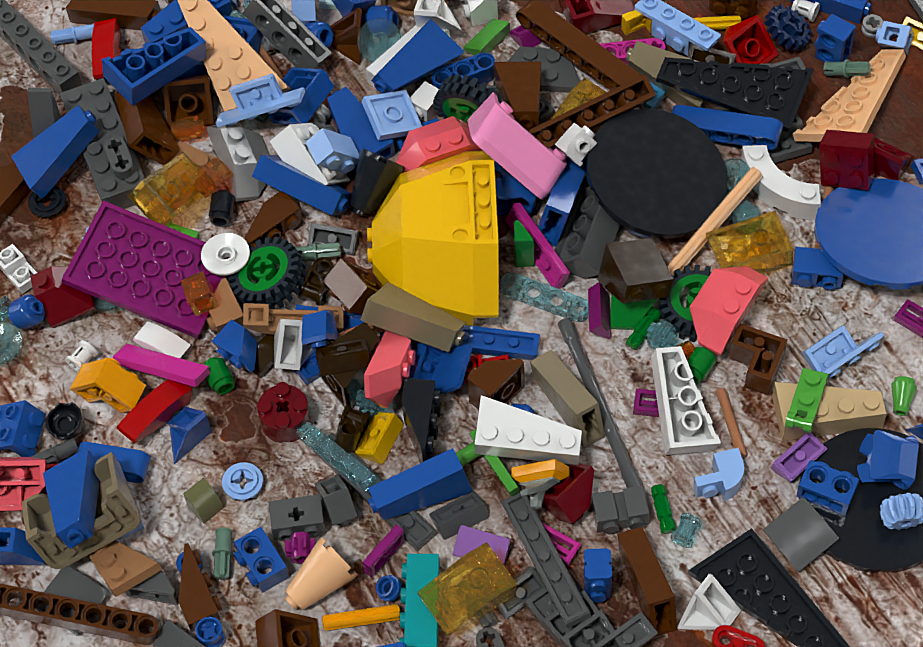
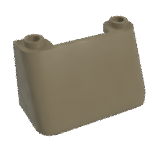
(114, 517)

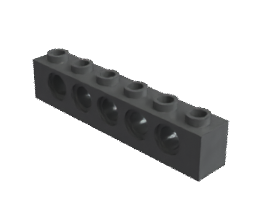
(36, 51)

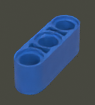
(477, 66)
(132, 461)

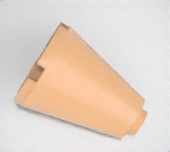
(318, 576)

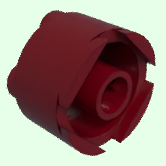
(283, 412)

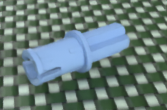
(72, 34)

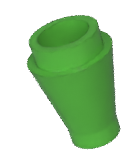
(902, 393)

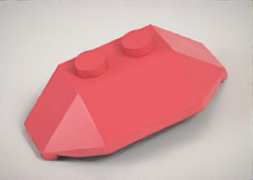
(435, 143)
(724, 304)
(388, 368)
(20, 480)

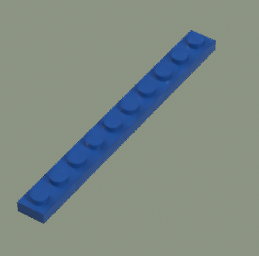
(481, 339)

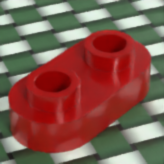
(736, 637)

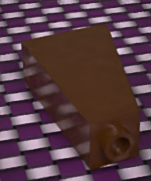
(129, 13)
(521, 89)
(146, 129)
(648, 580)

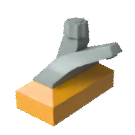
(538, 478)

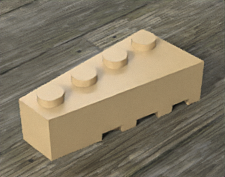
(838, 411)

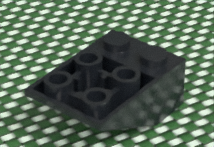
(420, 412)

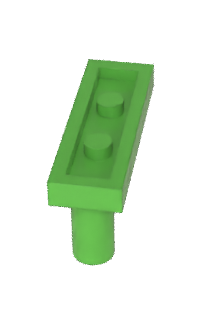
(468, 454)

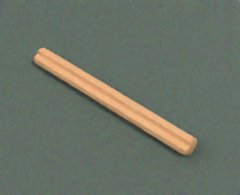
(715, 220)

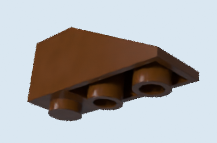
(274, 219)
(194, 592)

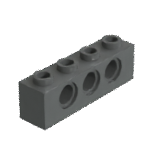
(287, 33)

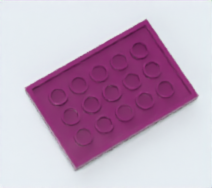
(140, 267)

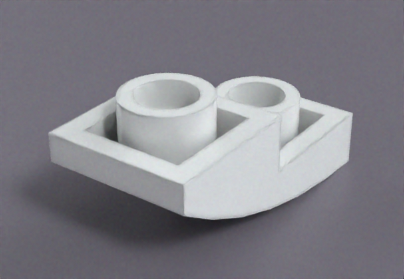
(16, 268)
(161, 340)

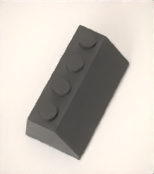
(585, 235)

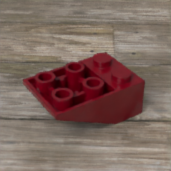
(595, 14)

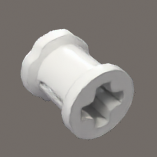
(811, 9)
(81, 355)

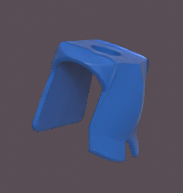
(511, 191)
(889, 459)

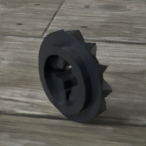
(37, 206)

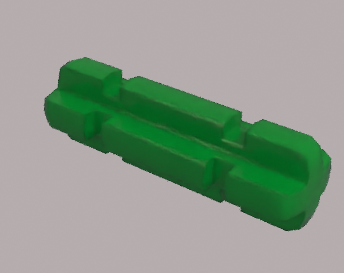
(640, 332)
(662, 509)

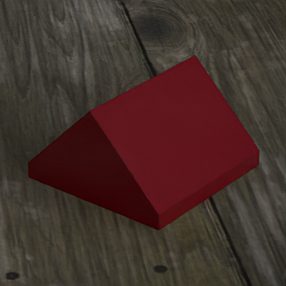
(890, 160)

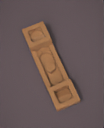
(265, 320)

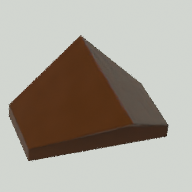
(346, 35)

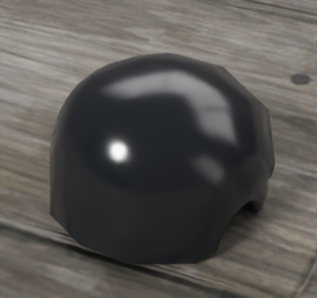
(65, 421)

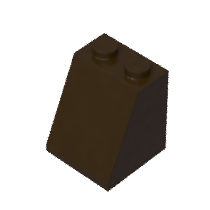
(634, 271)
(346, 384)

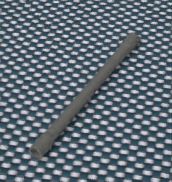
(571, 338)

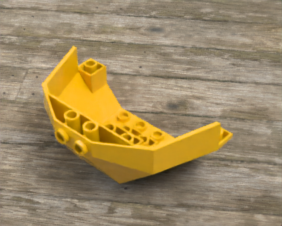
(442, 236)

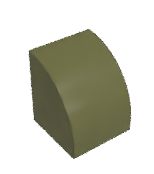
(203, 500)

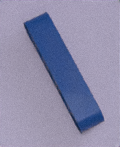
(732, 126)

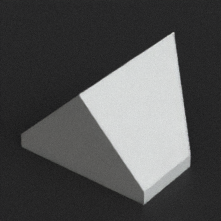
(437, 11)
(288, 346)
(709, 607)

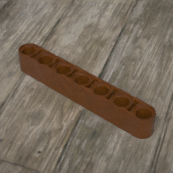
(575, 45)
(78, 621)

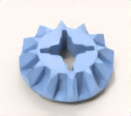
(234, 474)

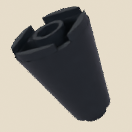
(372, 181)

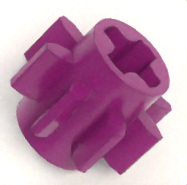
(299, 547)

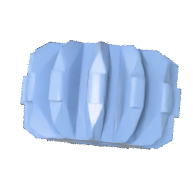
(902, 511)

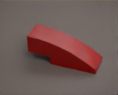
(105, 43)
(155, 410)

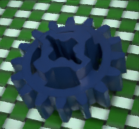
(788, 27)

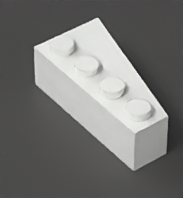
(680, 405)
(524, 435)

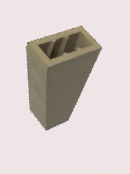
(648, 60)
(413, 318)
(568, 397)

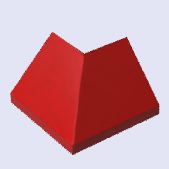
(750, 42)

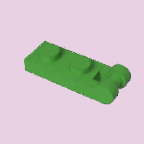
(806, 399)

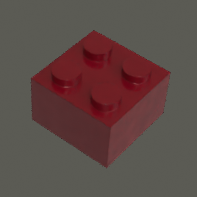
(847, 159)

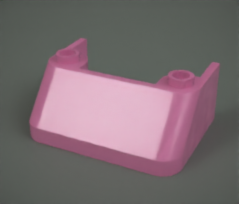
(515, 148)

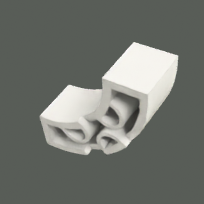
(778, 189)

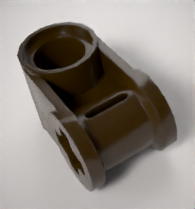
(314, 287)
(350, 428)

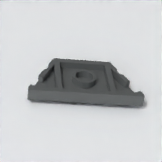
(557, 71)

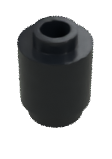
(221, 208)

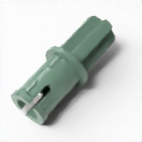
(847, 68)
(322, 250)
(222, 553)

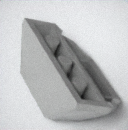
(240, 153)

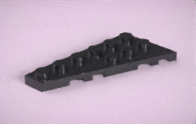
(740, 86)
(768, 592)

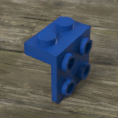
(442, 366)
(20, 427)

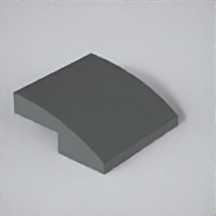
(800, 534)
(74, 585)

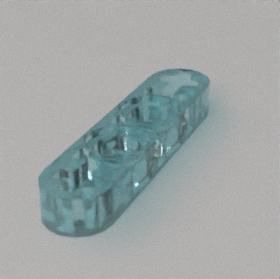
(547, 293)
(336, 456)

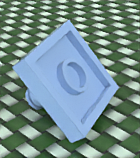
(391, 114)

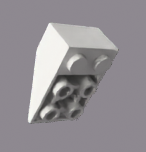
(293, 150)

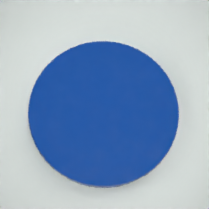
(874, 233)

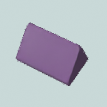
(797, 457)
(471, 538)

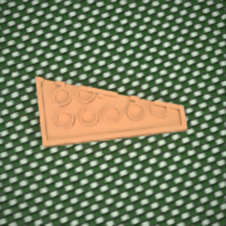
(228, 55)
(858, 104)

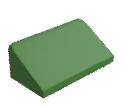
(488, 37)

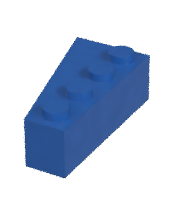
(172, 20)
(154, 65)

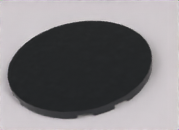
(656, 173)
(861, 533)

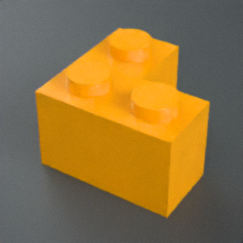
(108, 382)

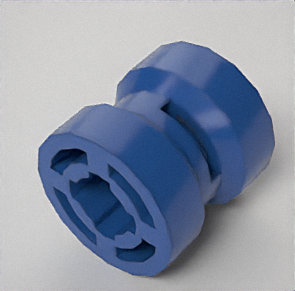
(209, 628)

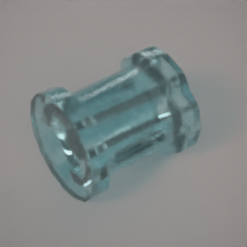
(686, 530)

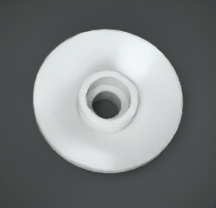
(225, 246)

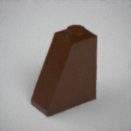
(12, 190)

